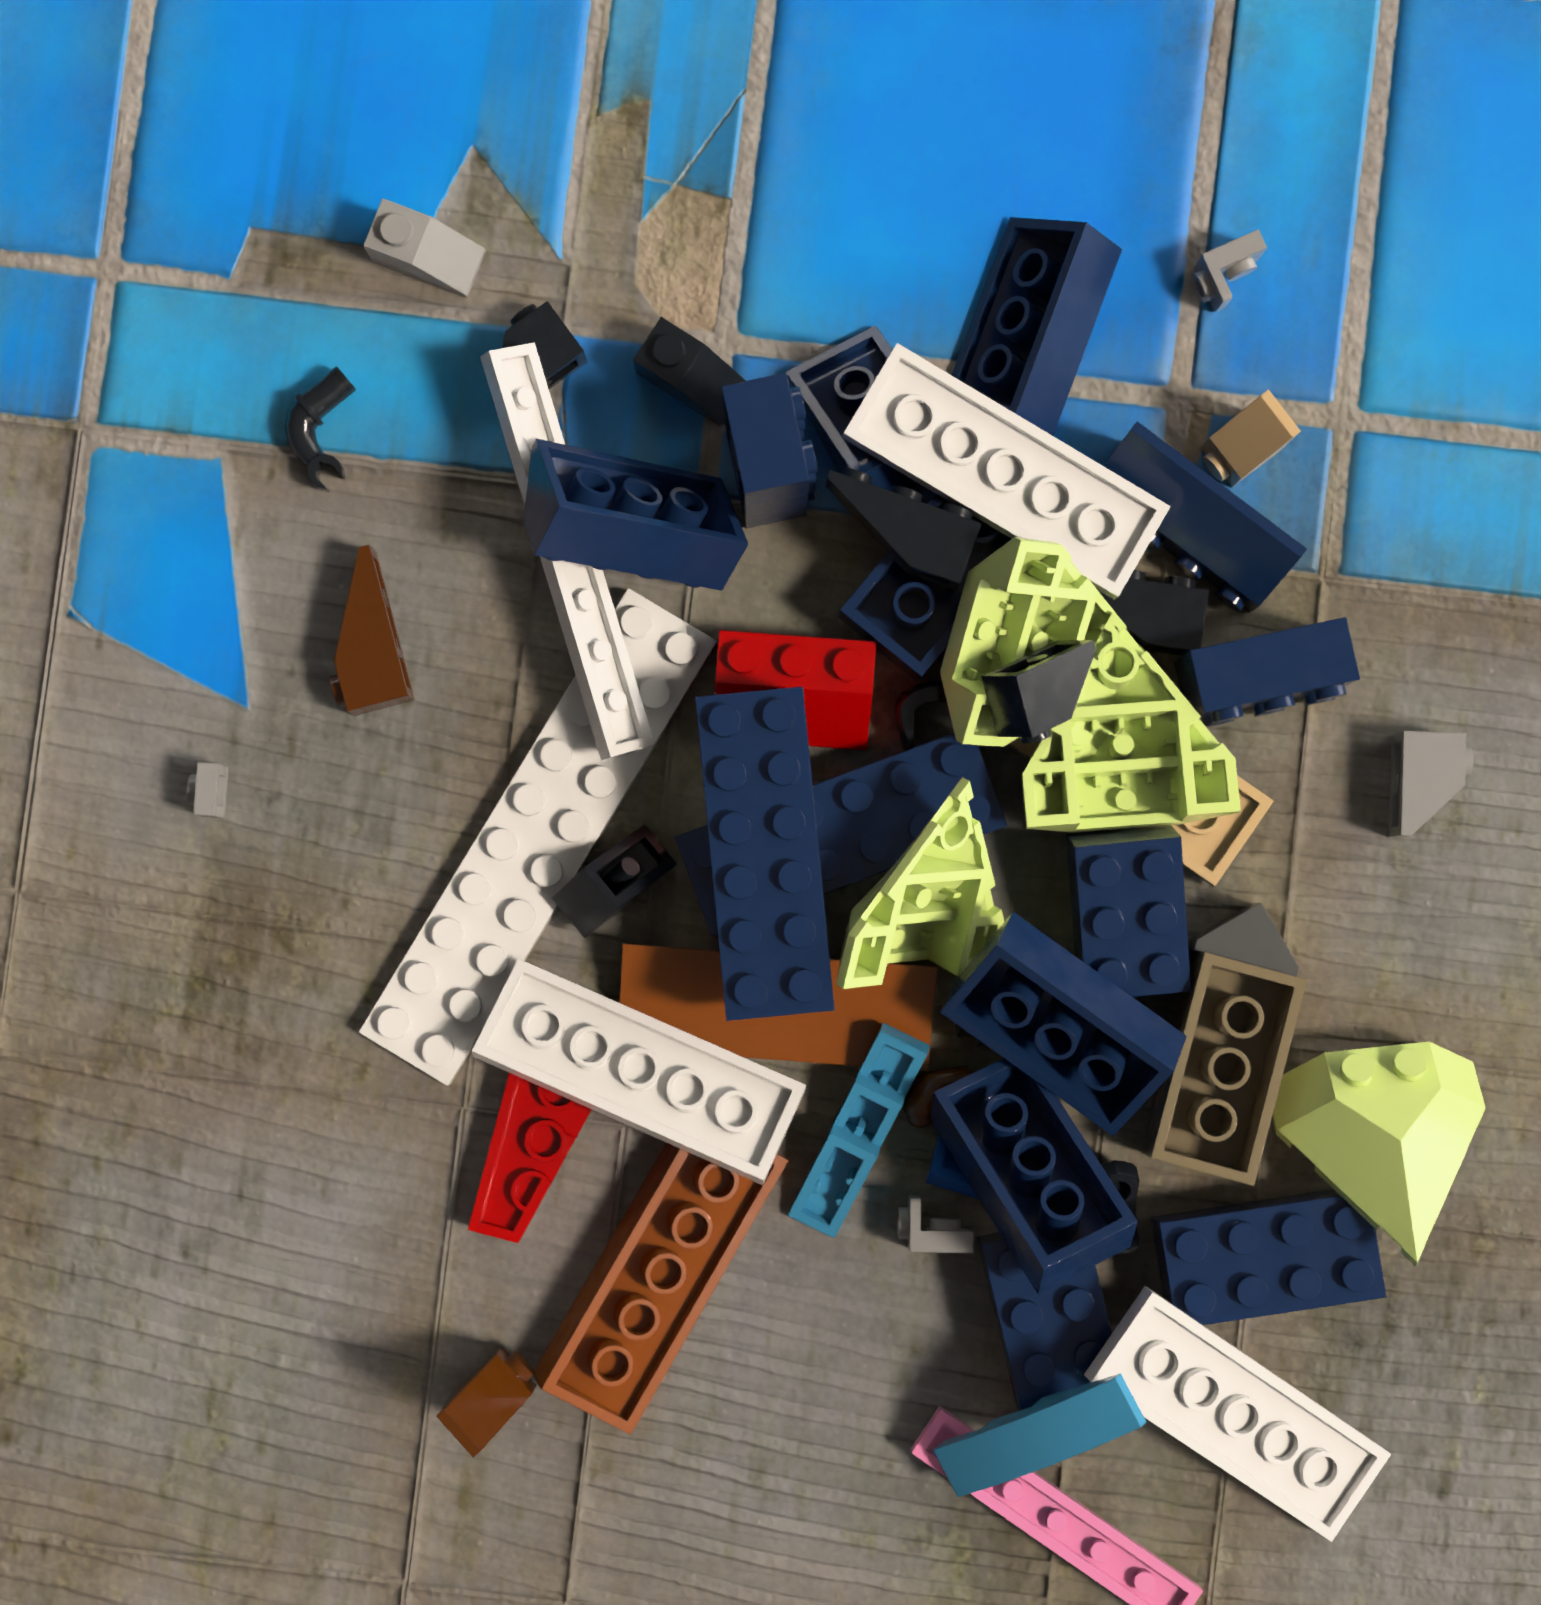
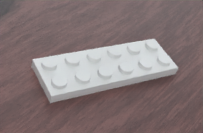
(1004, 469)
(639, 1071)
(1239, 1414)

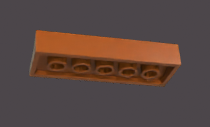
(687, 993)
(651, 1285)

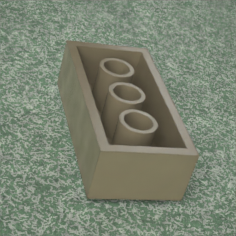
(1230, 1070)

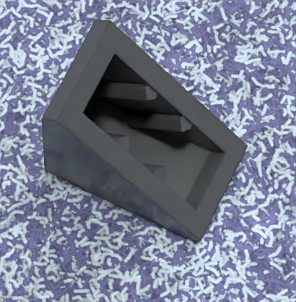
(1247, 938)

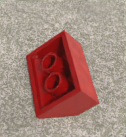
(833, 674)

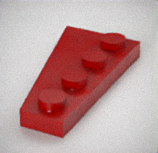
(524, 1157)

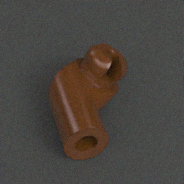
(920, 1096)

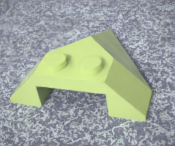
(1009, 608)
(1128, 752)
(928, 903)
(1384, 1130)

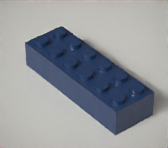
(871, 815)
(764, 853)

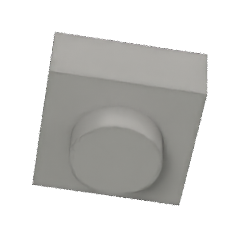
(208, 790)

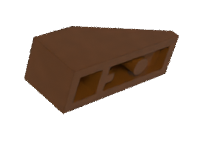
(368, 649)
(488, 1399)

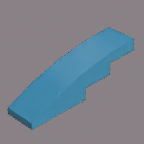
(859, 1130)
(1040, 1435)

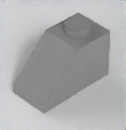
(423, 248)
(1424, 776)

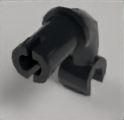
(305, 417)

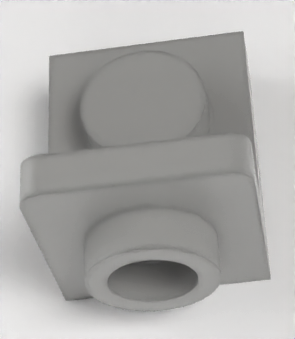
(1231, 259)
(942, 1236)

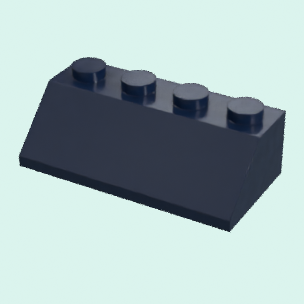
(1037, 316)
(631, 516)
(1207, 524)

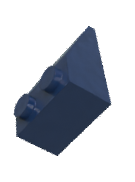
(833, 391)

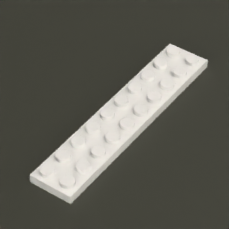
(527, 855)

